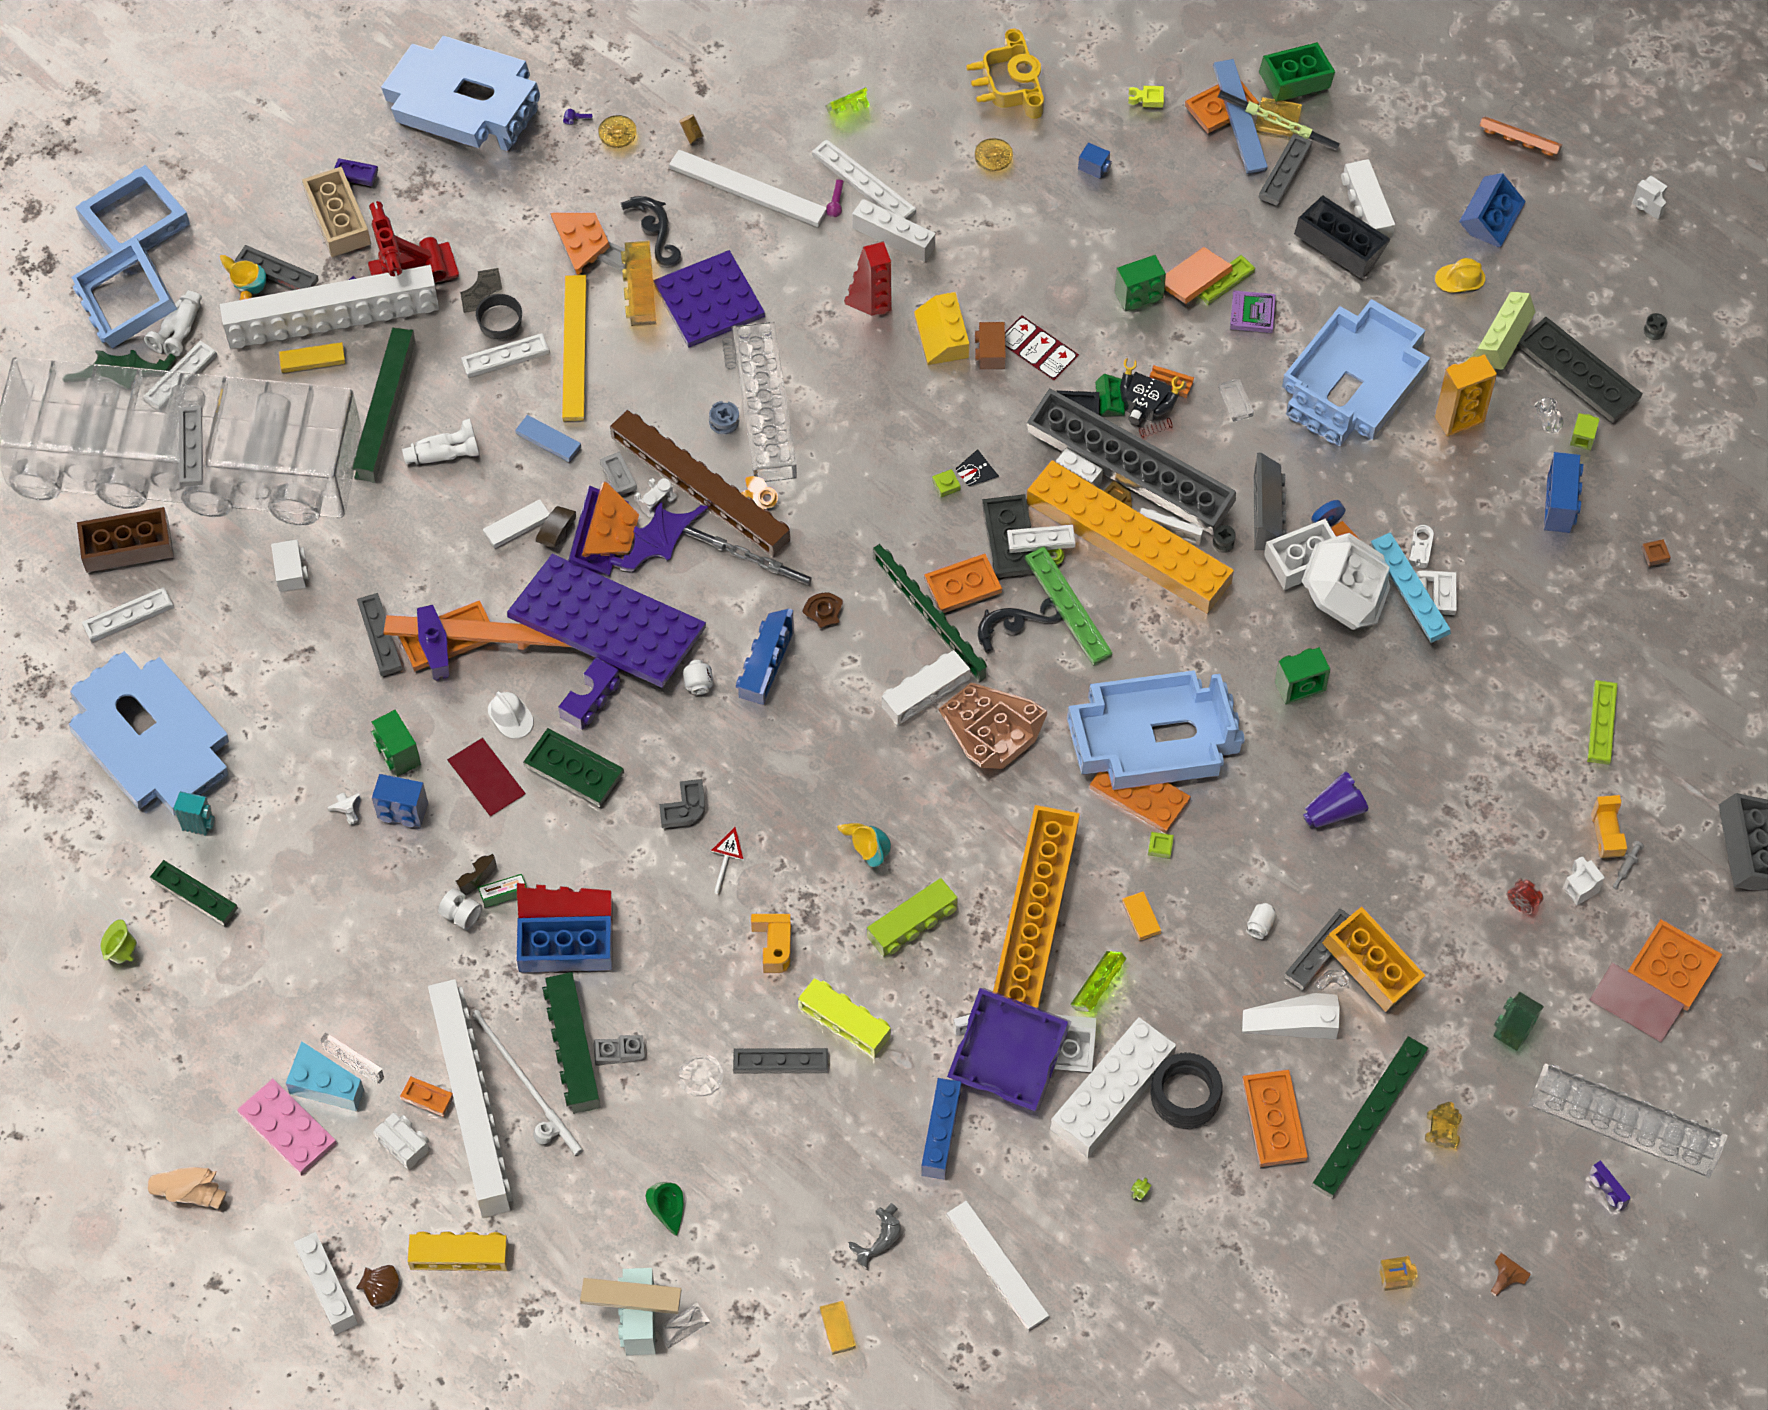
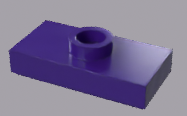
(358, 172)

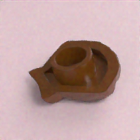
(823, 608)
(379, 1284)

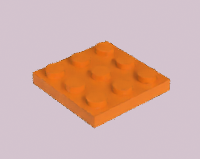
(1675, 963)

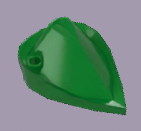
(665, 1205)

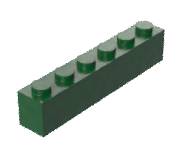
(572, 1042)

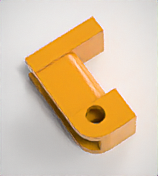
(1609, 839)
(778, 928)

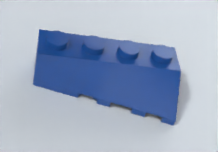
(766, 656)

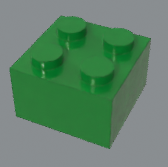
(1140, 282)
(1302, 675)
(395, 743)

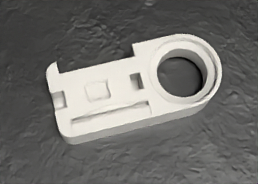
(1421, 548)

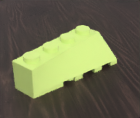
(1506, 329)

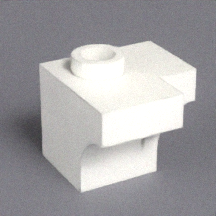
(1650, 196)
(1584, 881)

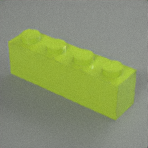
(912, 917)

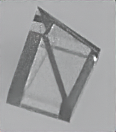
(682, 1325)

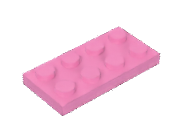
(286, 1126)

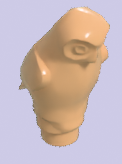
(188, 1186)

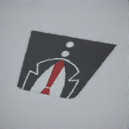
(976, 469)

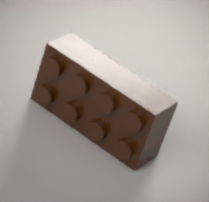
(125, 539)

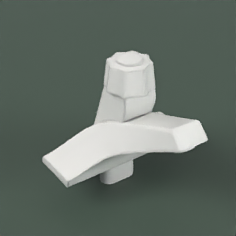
(346, 805)

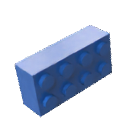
(564, 944)

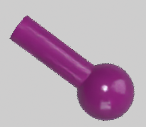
(834, 208)

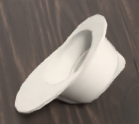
(510, 715)

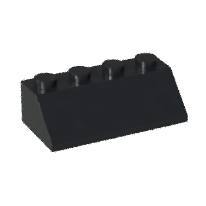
(1341, 236)

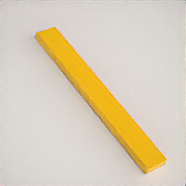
(574, 348)

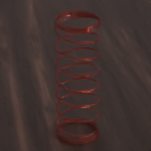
(1171, 426)

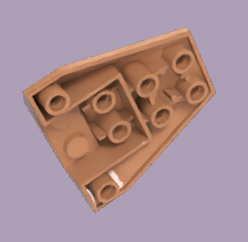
(992, 724)

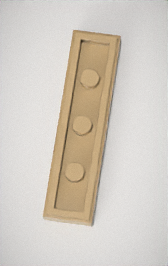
(630, 1295)

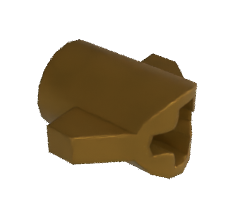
(691, 128)

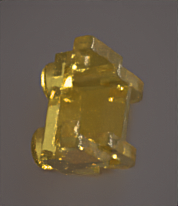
(1444, 1125)

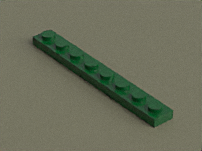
(925, 607)
(1369, 1117)

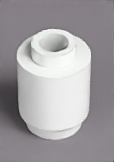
(1261, 920)

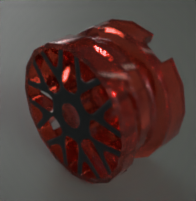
(1524, 896)

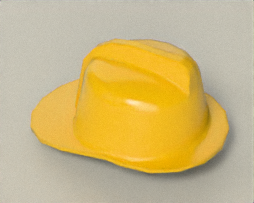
(1461, 276)

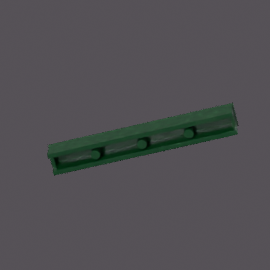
(383, 404)

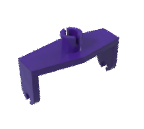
(433, 641)

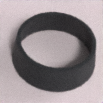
(496, 300)

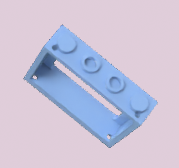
(149, 237)
(105, 269)

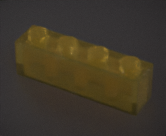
(640, 283)

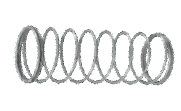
(729, 351)

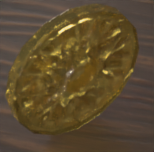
(617, 131)
(993, 154)

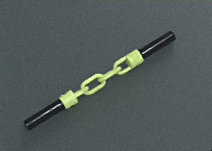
(1304, 131)

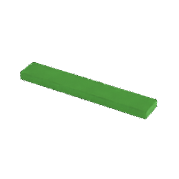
(1068, 605)

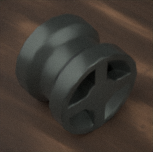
(1659, 322)
(1221, 543)

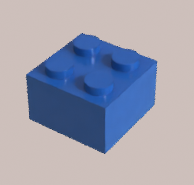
(400, 800)

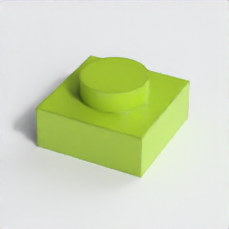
(946, 483)

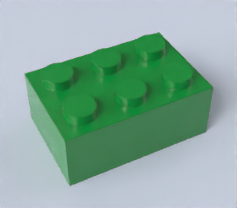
(1296, 71)

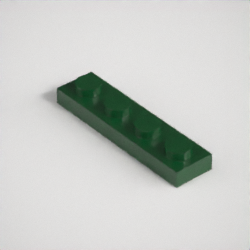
(193, 892)

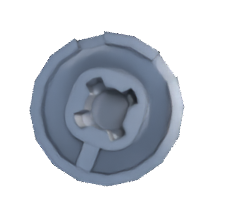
(724, 417)

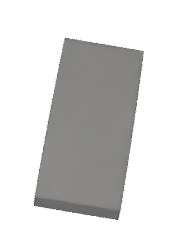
(620, 1050)

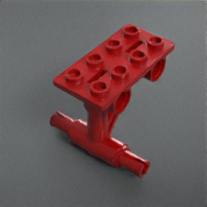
(412, 255)

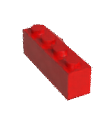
(872, 281)
(563, 902)

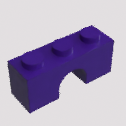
(581, 708)

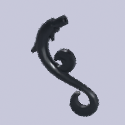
(649, 228)
(1018, 615)

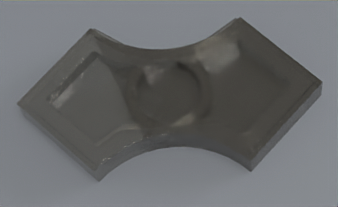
(485, 285)

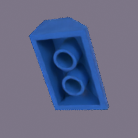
(1492, 210)

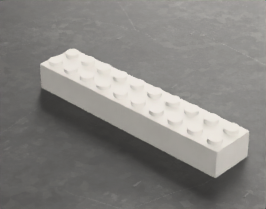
(329, 307)
(471, 1098)

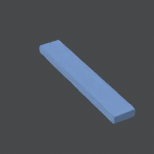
(1240, 120)

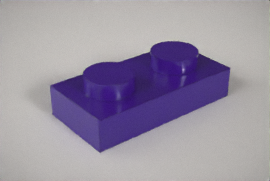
(1611, 1187)

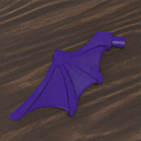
(657, 537)

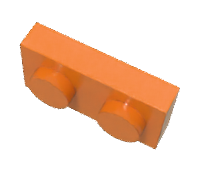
(426, 1096)

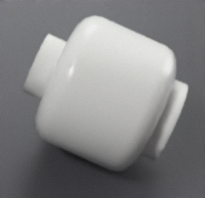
(698, 677)

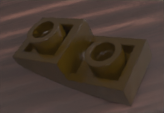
(554, 527)
(483, 869)

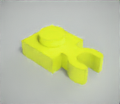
(1150, 96)

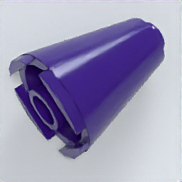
(1336, 803)

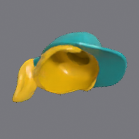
(245, 274)
(868, 842)

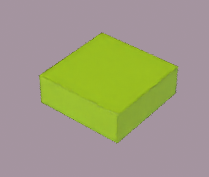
(1160, 845)

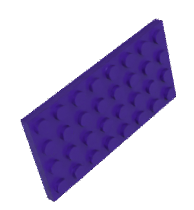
(606, 620)

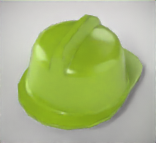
(118, 943)

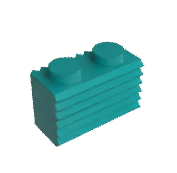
(194, 813)

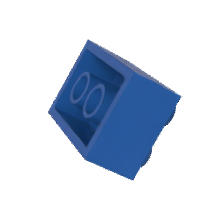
(1563, 492)

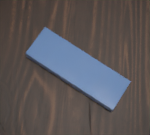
(548, 438)

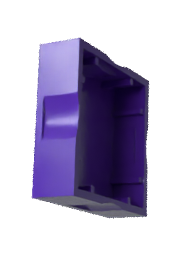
(1009, 1049)

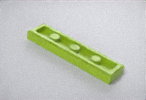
(1602, 722)

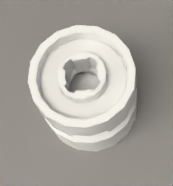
(462, 910)

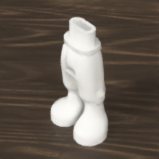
(177, 322)
(440, 446)

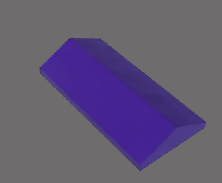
(595, 562)

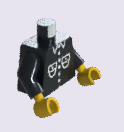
(1146, 396)

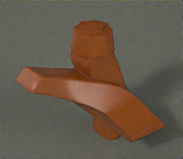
(1508, 1273)

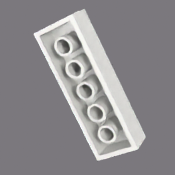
(1112, 1087)

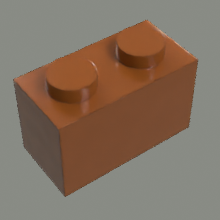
(991, 345)

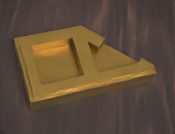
(1119, 493)

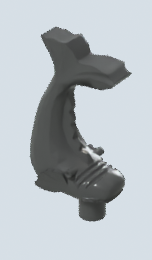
(889, 1234)

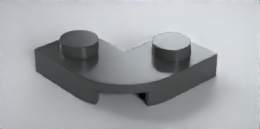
(688, 810)

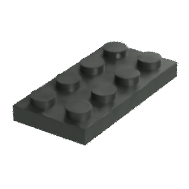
(1003, 515)

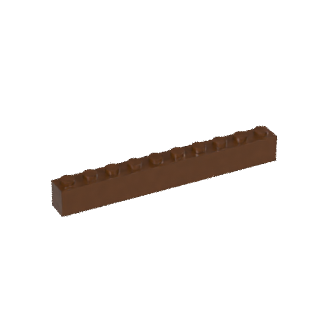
(700, 483)

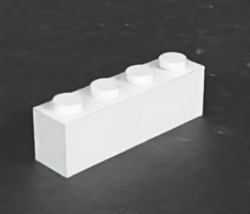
(1367, 196)
(893, 230)
(925, 687)
(325, 1283)

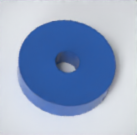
(1331, 511)

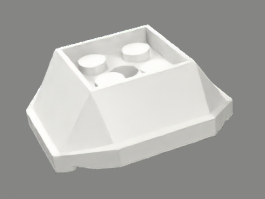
(1348, 580)

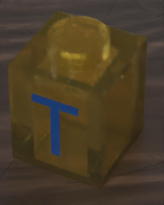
(1397, 1273)

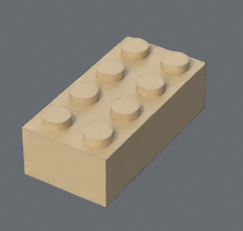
(336, 211)

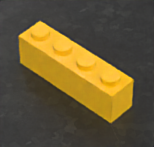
(458, 1252)

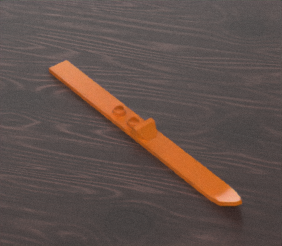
(474, 631)

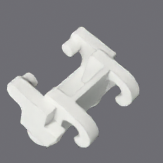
(655, 495)

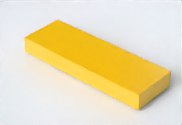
(312, 357)

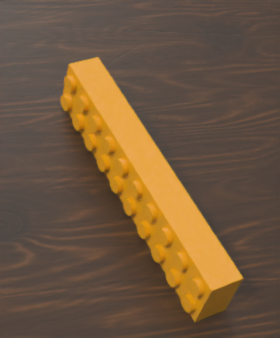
(1130, 536)
(1037, 905)

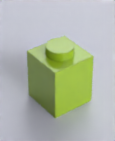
(1584, 431)

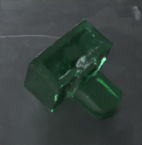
(1517, 1021)

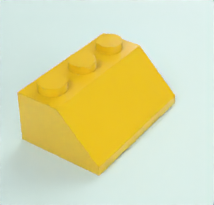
(942, 329)

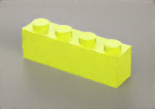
(844, 1017)

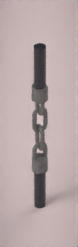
(774, 566)

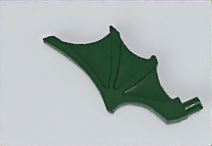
(133, 361)

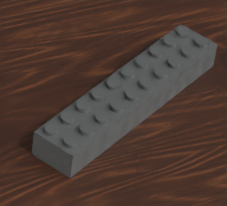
(1132, 461)

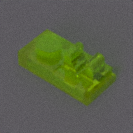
(840, 104)

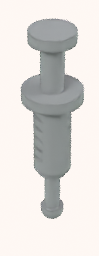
(1628, 862)

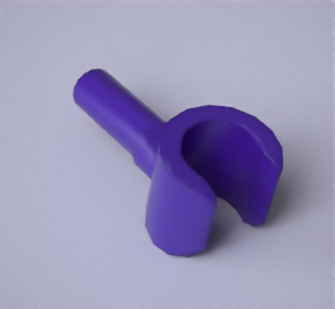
(570, 115)

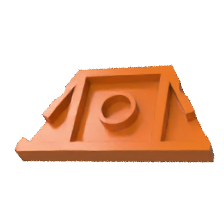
(581, 237)
(611, 525)

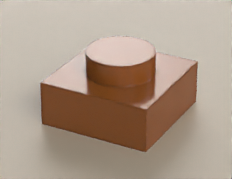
(1656, 552)

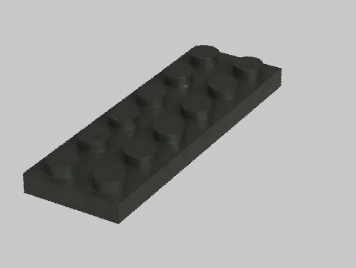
(1579, 369)

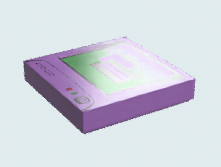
(1252, 311)

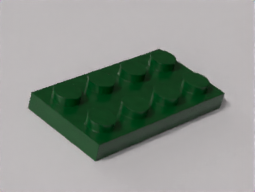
(573, 767)

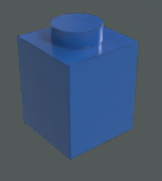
(1094, 160)

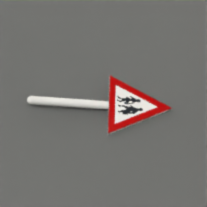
(729, 847)

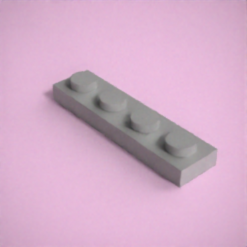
(190, 446)

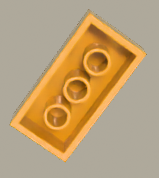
(1465, 395)
(1373, 959)

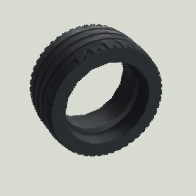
(1194, 1065)

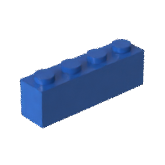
(941, 1128)

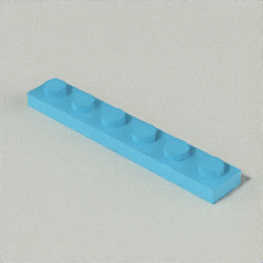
(1411, 588)

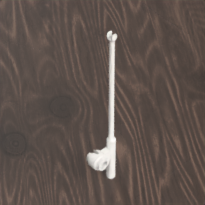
(546, 1130)

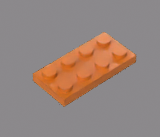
(470, 612)
(1152, 803)
(1274, 1118)

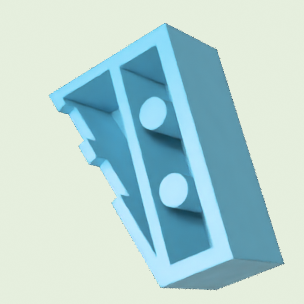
(323, 1080)

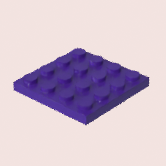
(709, 298)

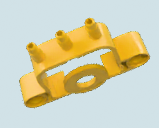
(1014, 47)

